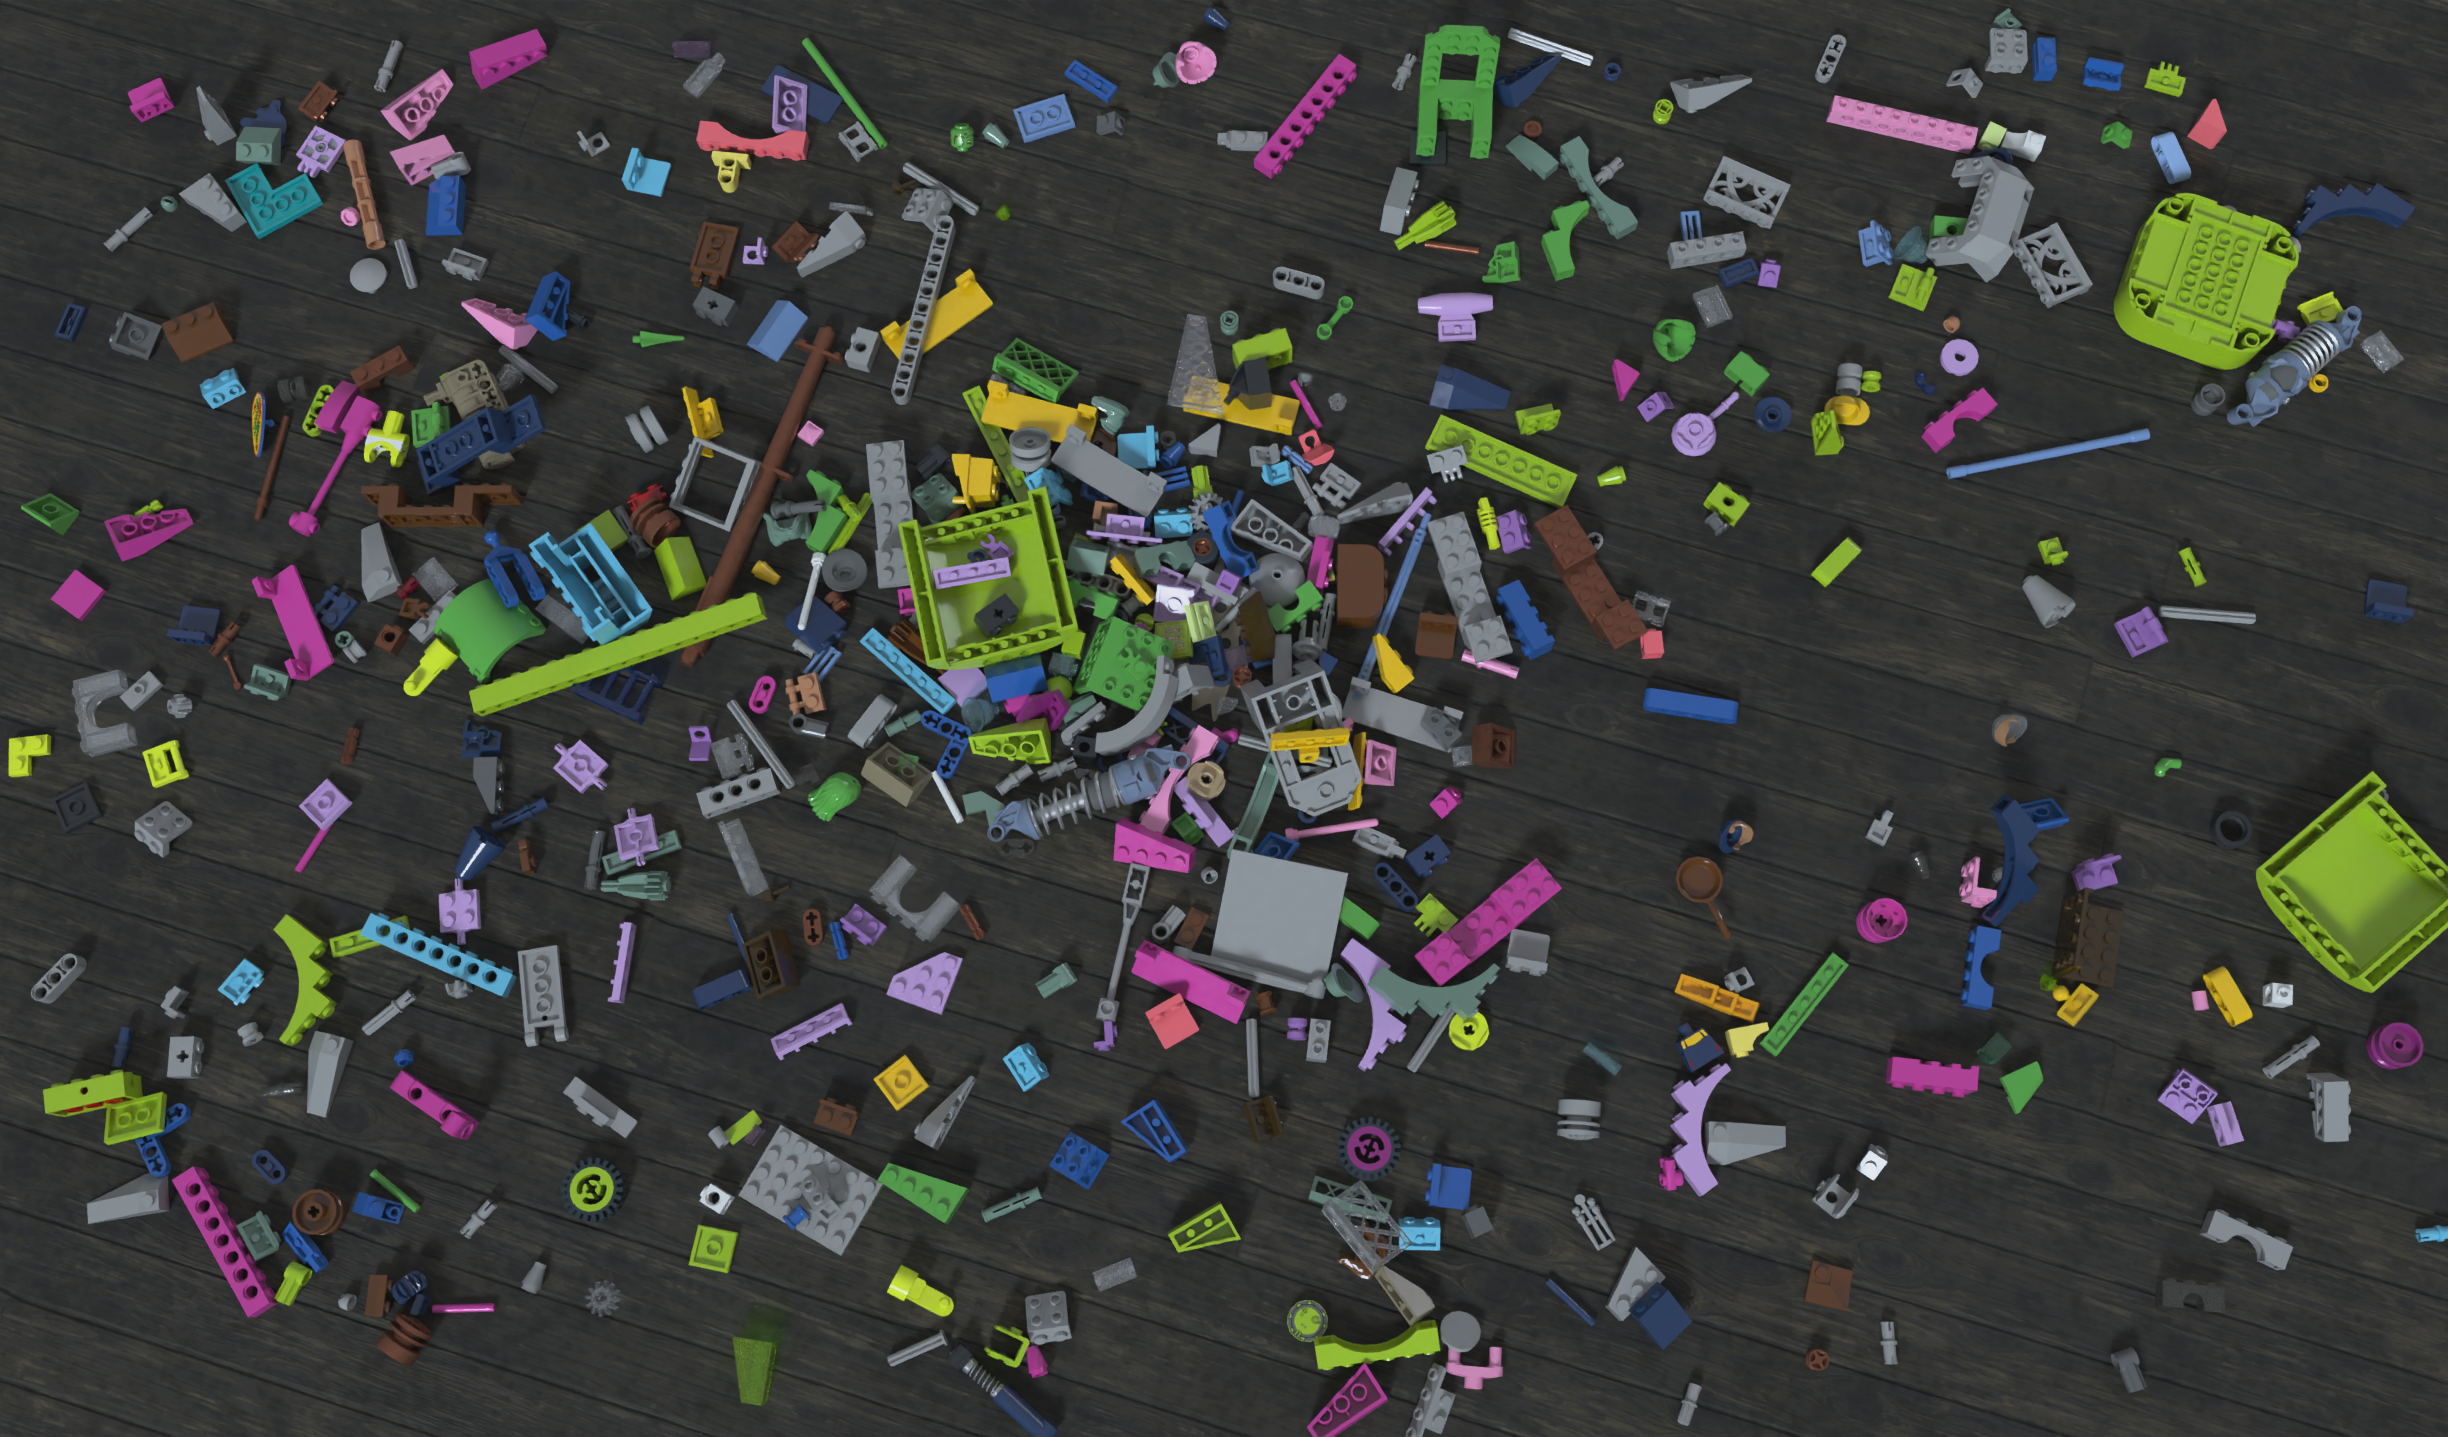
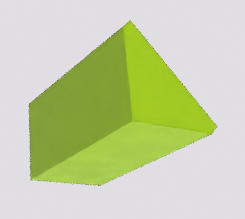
(680, 567)

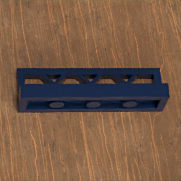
(1189, 724)

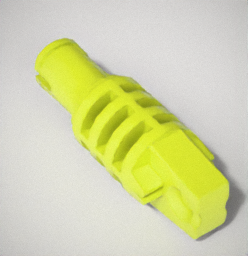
(1488, 523)

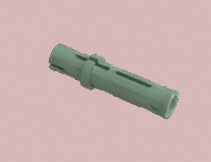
(1034, 1194)

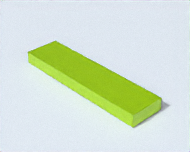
(354, 942)

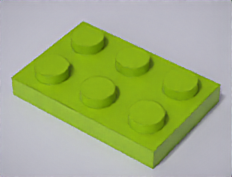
(135, 1118)

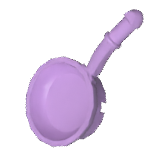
(1696, 433)

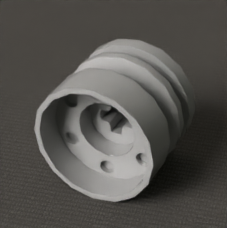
(1578, 1119)

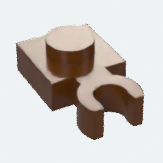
(414, 608)
(528, 861)

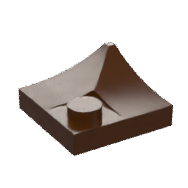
(1828, 1286)

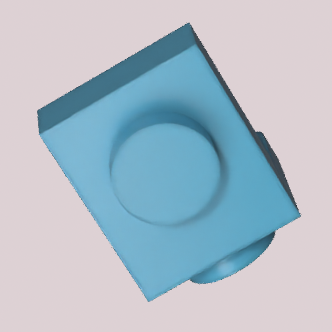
(1277, 473)

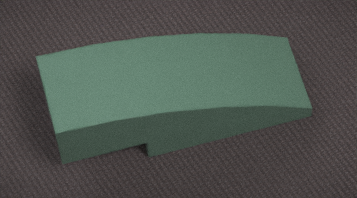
(1533, 156)

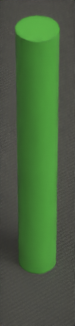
(395, 1191)

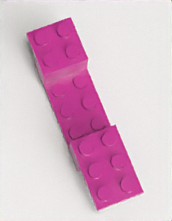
(1488, 923)

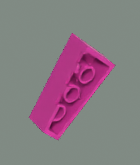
(1151, 848)
(1349, 1405)

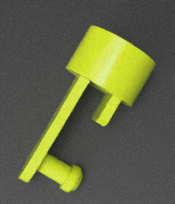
(436, 658)
(908, 1286)

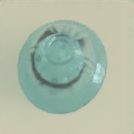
(1912, 247)
(978, 713)

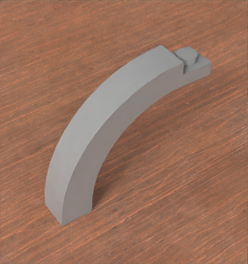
(1149, 717)

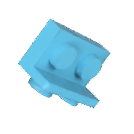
(1026, 1066)
(1422, 1232)

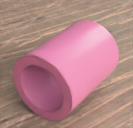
(2200, 1000)

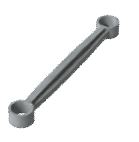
(1254, 974)

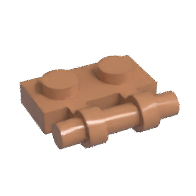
(810, 691)

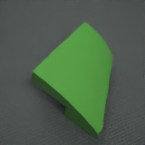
(1504, 264)
(2021, 1085)

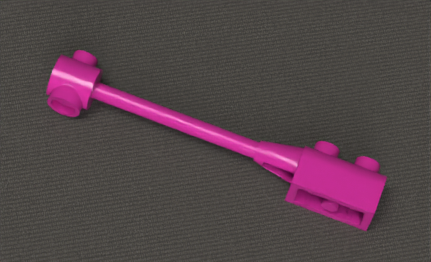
(356, 426)

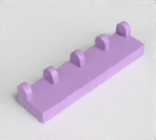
(1404, 521)
(971, 573)
(623, 962)
(810, 1030)

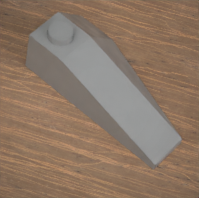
(214, 119)
(1387, 501)
(379, 569)

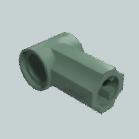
(1079, 707)
(1060, 978)

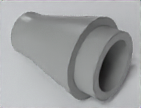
(534, 1278)

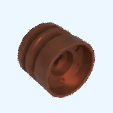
(654, 521)
(401, 1343)

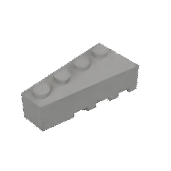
(1268, 530)

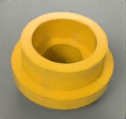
(2321, 379)

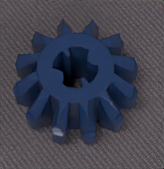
(409, 1287)

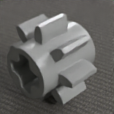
(179, 706)

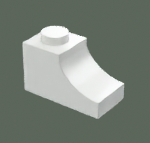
(2023, 145)

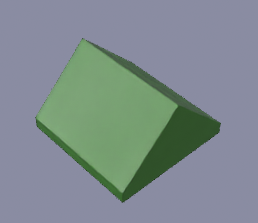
(52, 512)

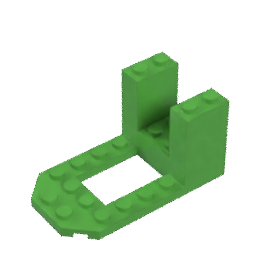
(1457, 98)

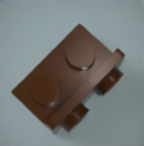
(837, 1117)

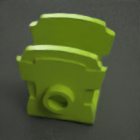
(1016, 1333)

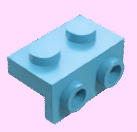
(222, 388)
(1173, 523)
(241, 981)

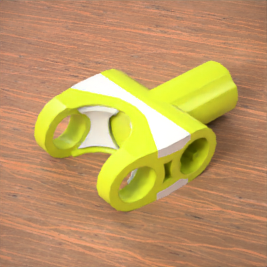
(388, 440)

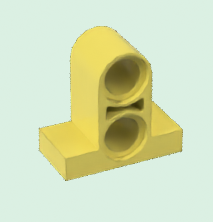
(732, 172)

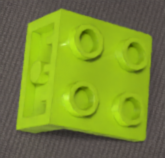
(1537, 419)

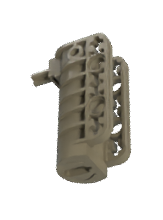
(471, 395)

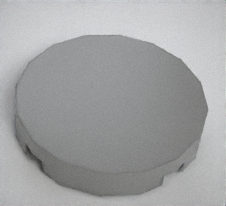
(1460, 1331)

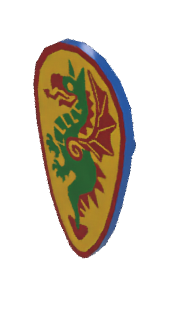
(259, 422)

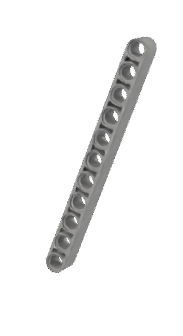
(924, 318)

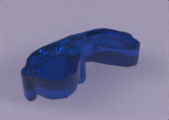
(1927, 389)

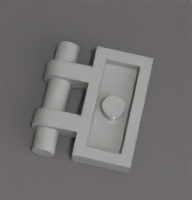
(1338, 480)

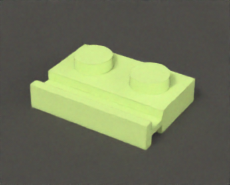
(1200, 621)

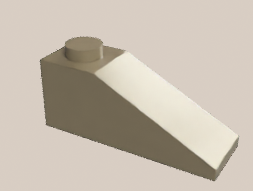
(1407, 1297)

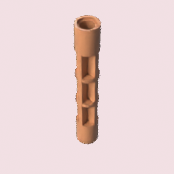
(361, 183)

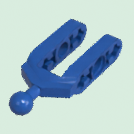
(522, 565)

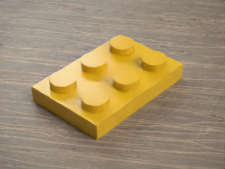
(1131, 579)

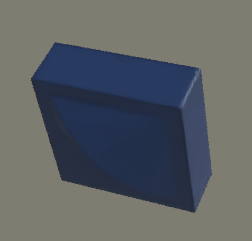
(420, 1304)

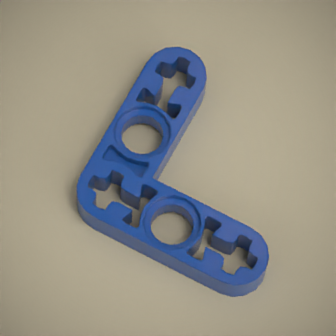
(955, 742)
(160, 1155)

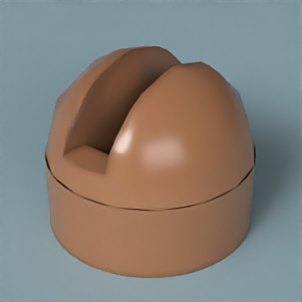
(1951, 324)

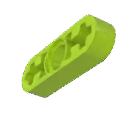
(309, 421)

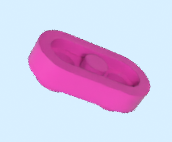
(761, 695)

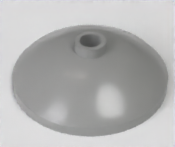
(1277, 589)

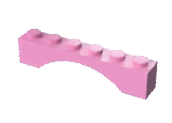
(1199, 746)

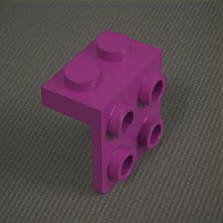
(1048, 705)

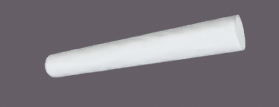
(947, 796)

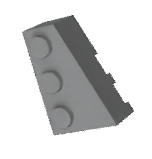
(1398, 200)
(214, 202)
(1191, 680)
(1634, 1281)

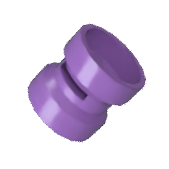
(1297, 1029)

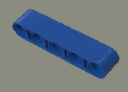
(1690, 706)

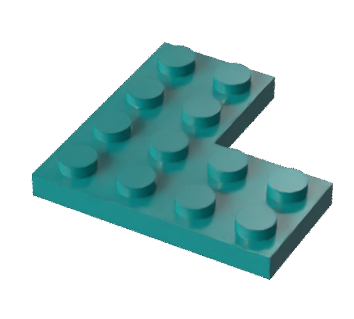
(271, 208)

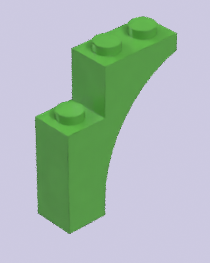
(1557, 242)
(828, 522)

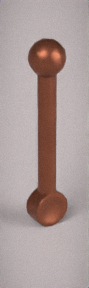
(237, 685)

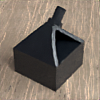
(1251, 385)

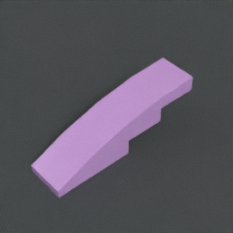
(1170, 577)

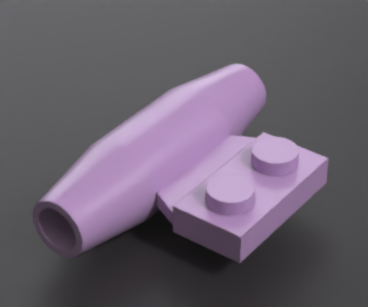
(1455, 312)

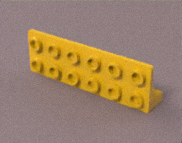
(950, 314)
(1020, 411)
(1277, 418)

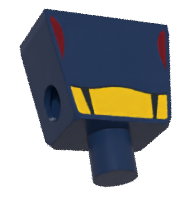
(1697, 1048)

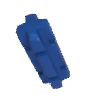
(839, 940)

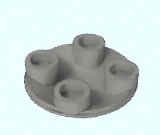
(368, 275)

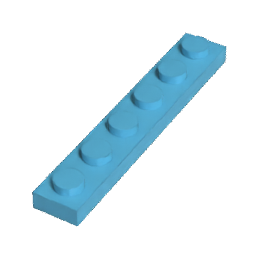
(908, 671)

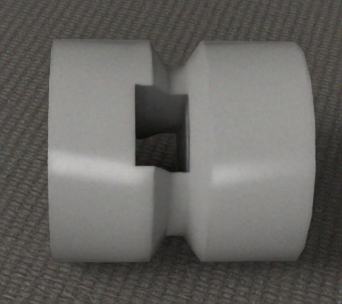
(1849, 379)

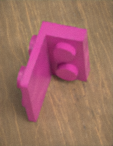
(150, 100)

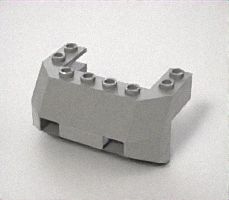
(1993, 220)

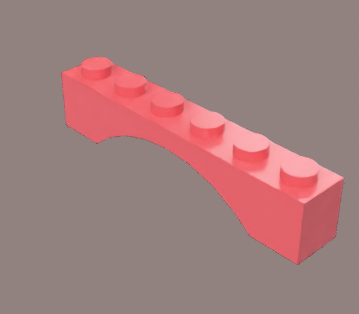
(787, 145)

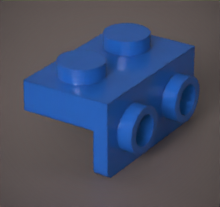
(2102, 73)

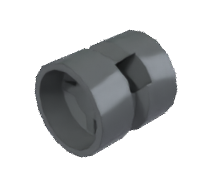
(2208, 399)

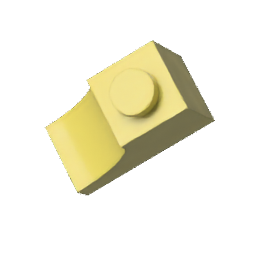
(1741, 1039)

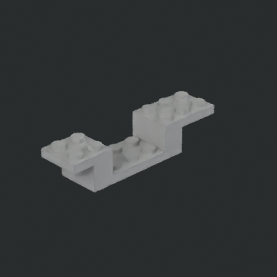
(892, 505)
(1467, 593)

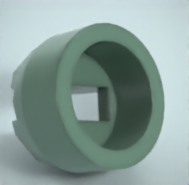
(168, 206)

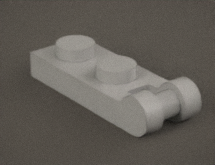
(1083, 723)

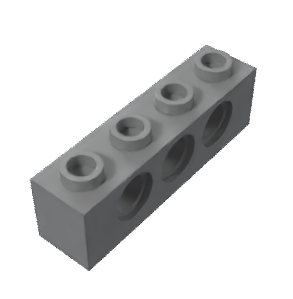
(1706, 250)
(708, 795)

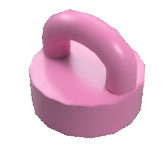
(350, 216)

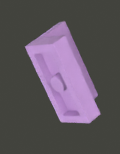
(2225, 1124)

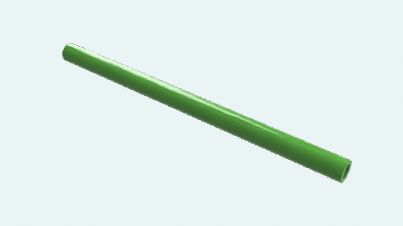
(837, 83)

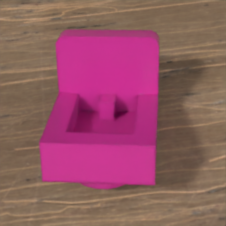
(906, 601)
(1446, 801)

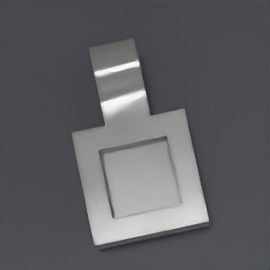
(1879, 830)

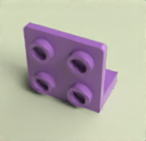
(2096, 873)

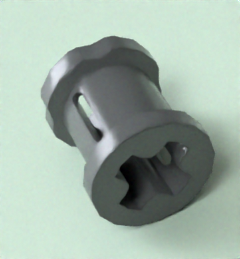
(1717, 523)

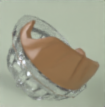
(2008, 728)

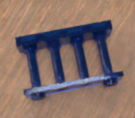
(617, 706)

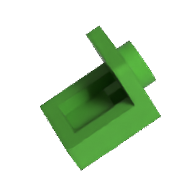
(2118, 134)

